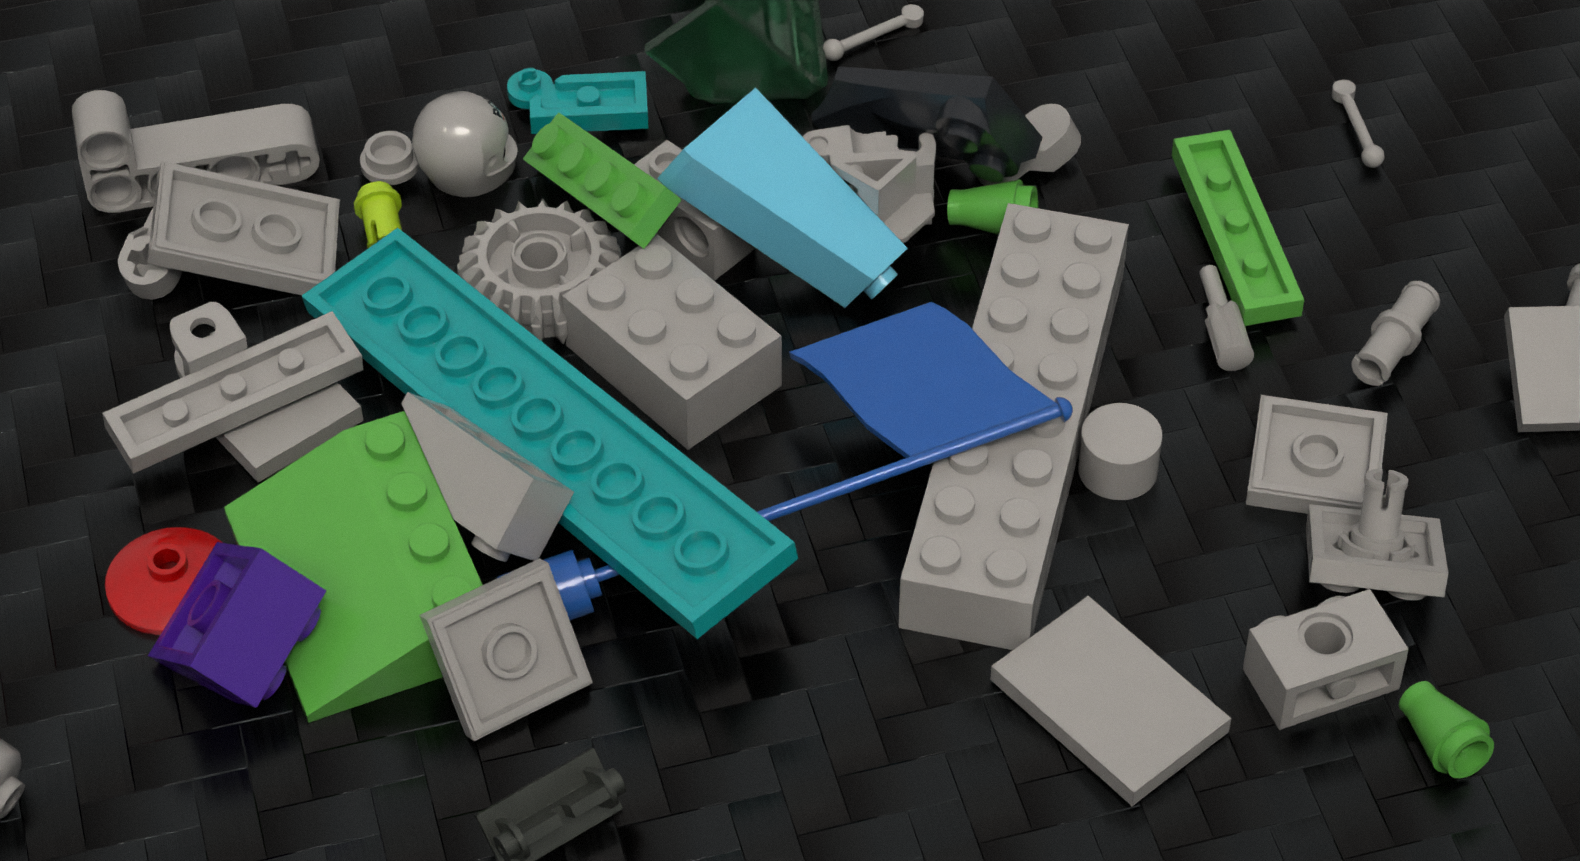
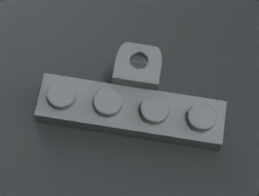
(227, 383)

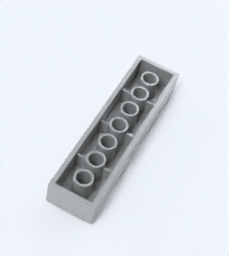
(999, 507)

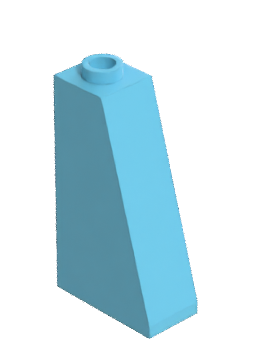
(785, 201)

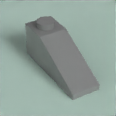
(486, 483)

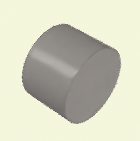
(1120, 451)

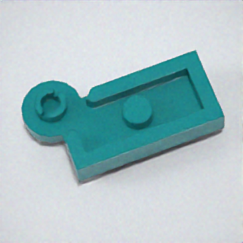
(588, 100)

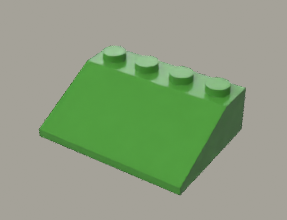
(381, 543)

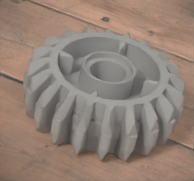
(533, 259)

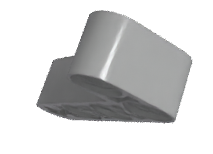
(123, 163)

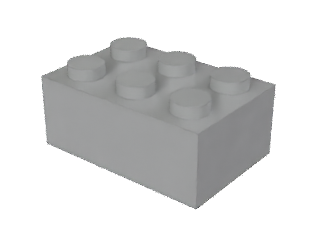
(673, 341)

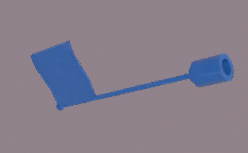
(914, 384)

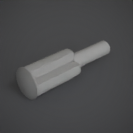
(1225, 324)

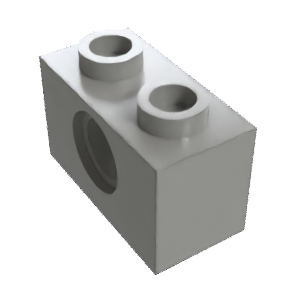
(1324, 658)

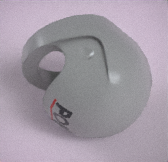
(463, 144)

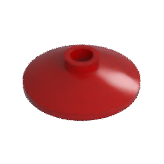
(141, 585)

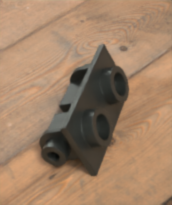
(552, 809)

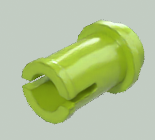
(378, 208)

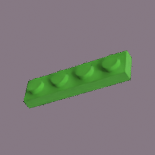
(601, 179)
(1237, 227)

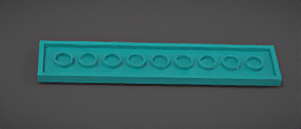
(634, 493)

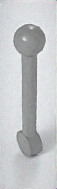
(910, 17)
(1344, 92)

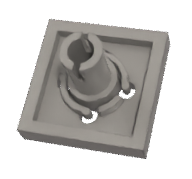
(1377, 544)

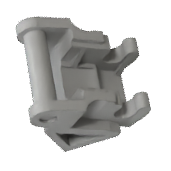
(889, 180)

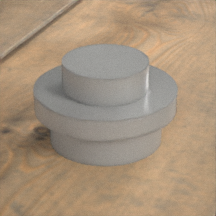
(389, 158)

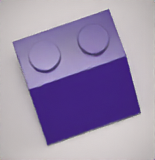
(239, 623)

